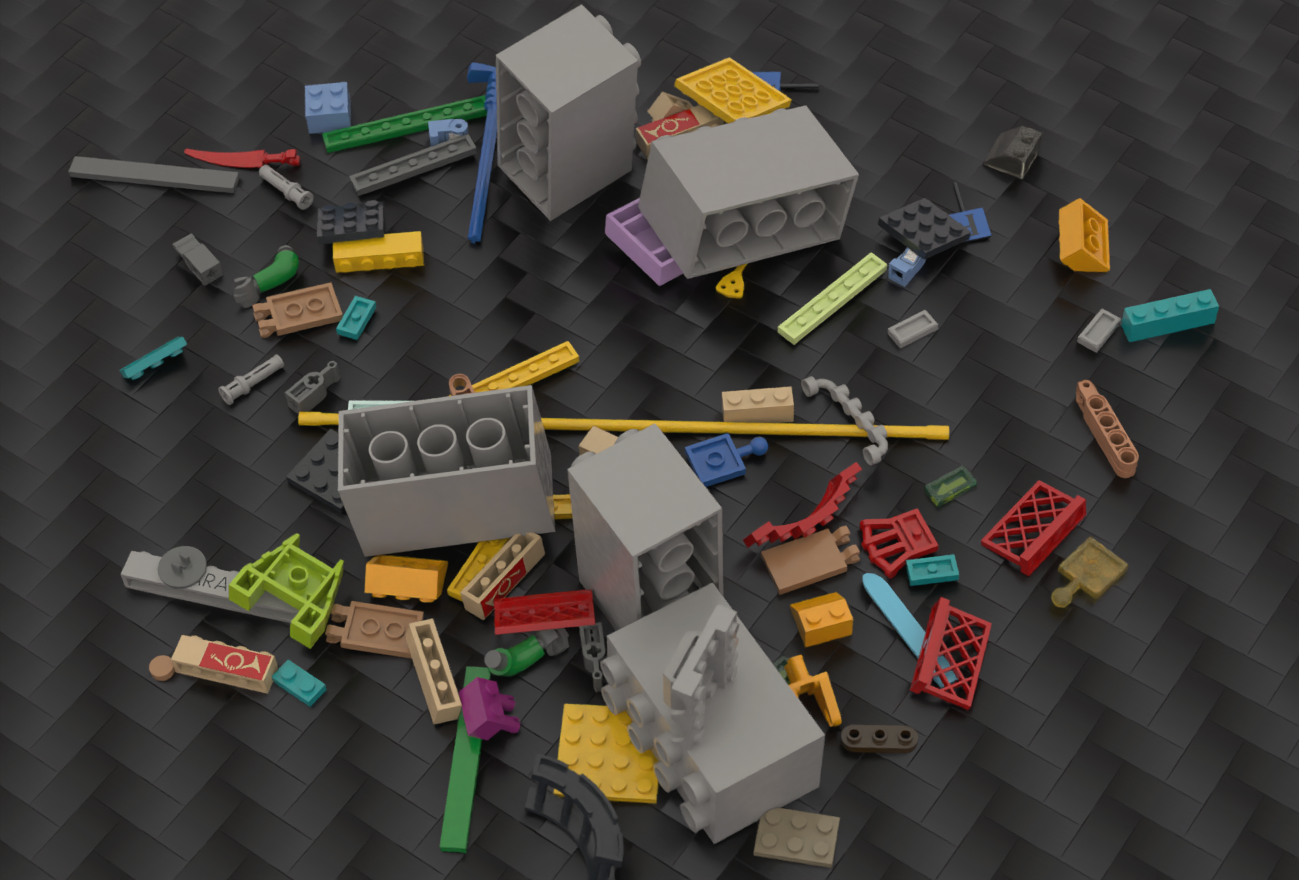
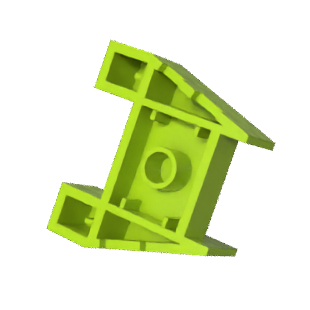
(295, 580)

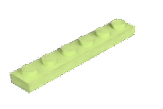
(832, 298)

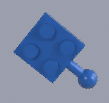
(719, 460)

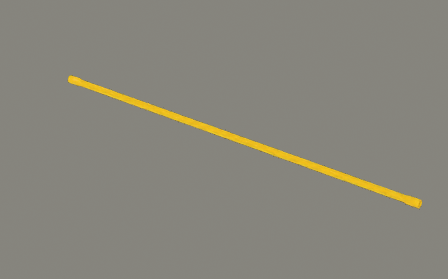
(928, 432)

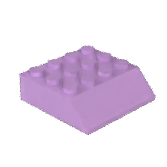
(639, 241)

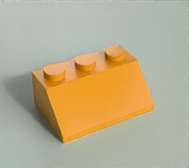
(1083, 238)
(405, 577)

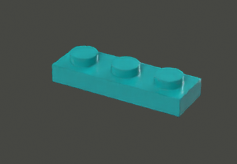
(153, 358)

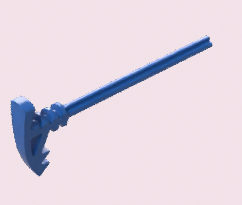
(476, 74)

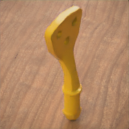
(735, 276)

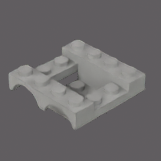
(696, 671)

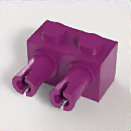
(484, 709)

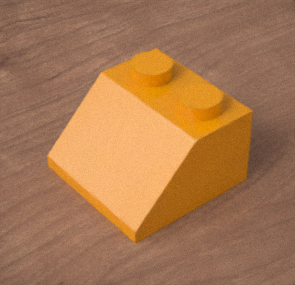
(822, 619)

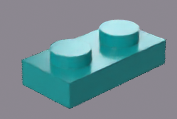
(356, 317)
(932, 570)
(299, 683)

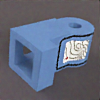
(446, 130)
(907, 264)

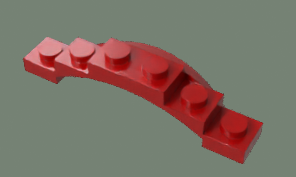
(822, 514)

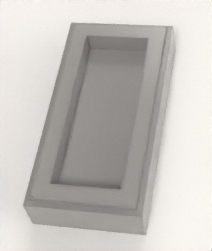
(912, 329)
(1099, 330)

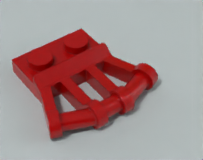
(911, 533)

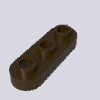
(868, 742)

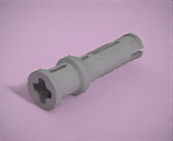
(291, 190)
(242, 384)

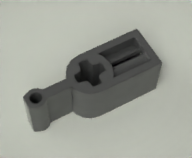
(198, 259)
(312, 388)
(593, 652)

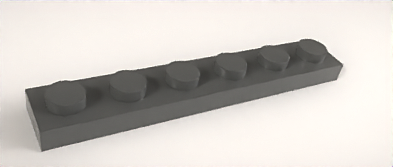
(413, 164)

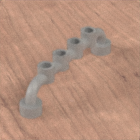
(852, 407)

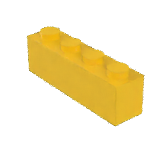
(379, 253)

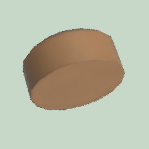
(161, 668)

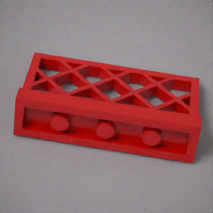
(1052, 533)
(544, 611)
(930, 652)

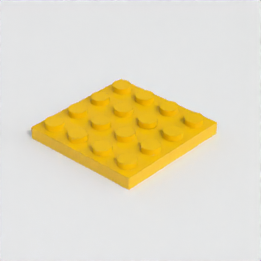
(731, 91)
(600, 748)

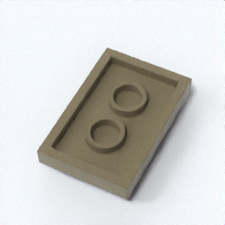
(797, 837)

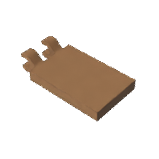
(298, 310)
(809, 559)
(372, 628)

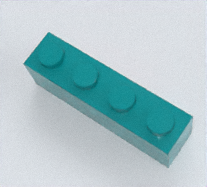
(1169, 315)

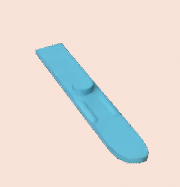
(901, 619)

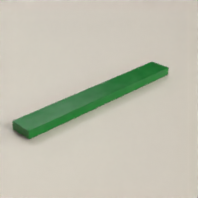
(402, 124)
(462, 779)

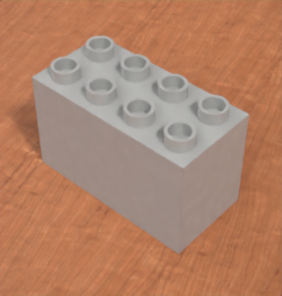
(566, 110)
(746, 190)
(445, 471)
(643, 526)
(757, 734)

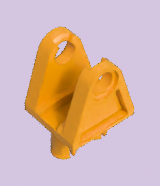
(818, 685)

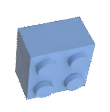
(327, 107)

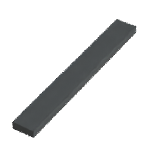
(154, 174)

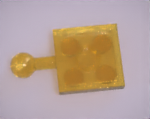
(1091, 569)

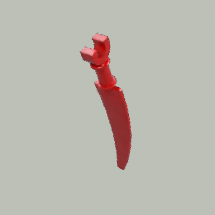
(251, 159)

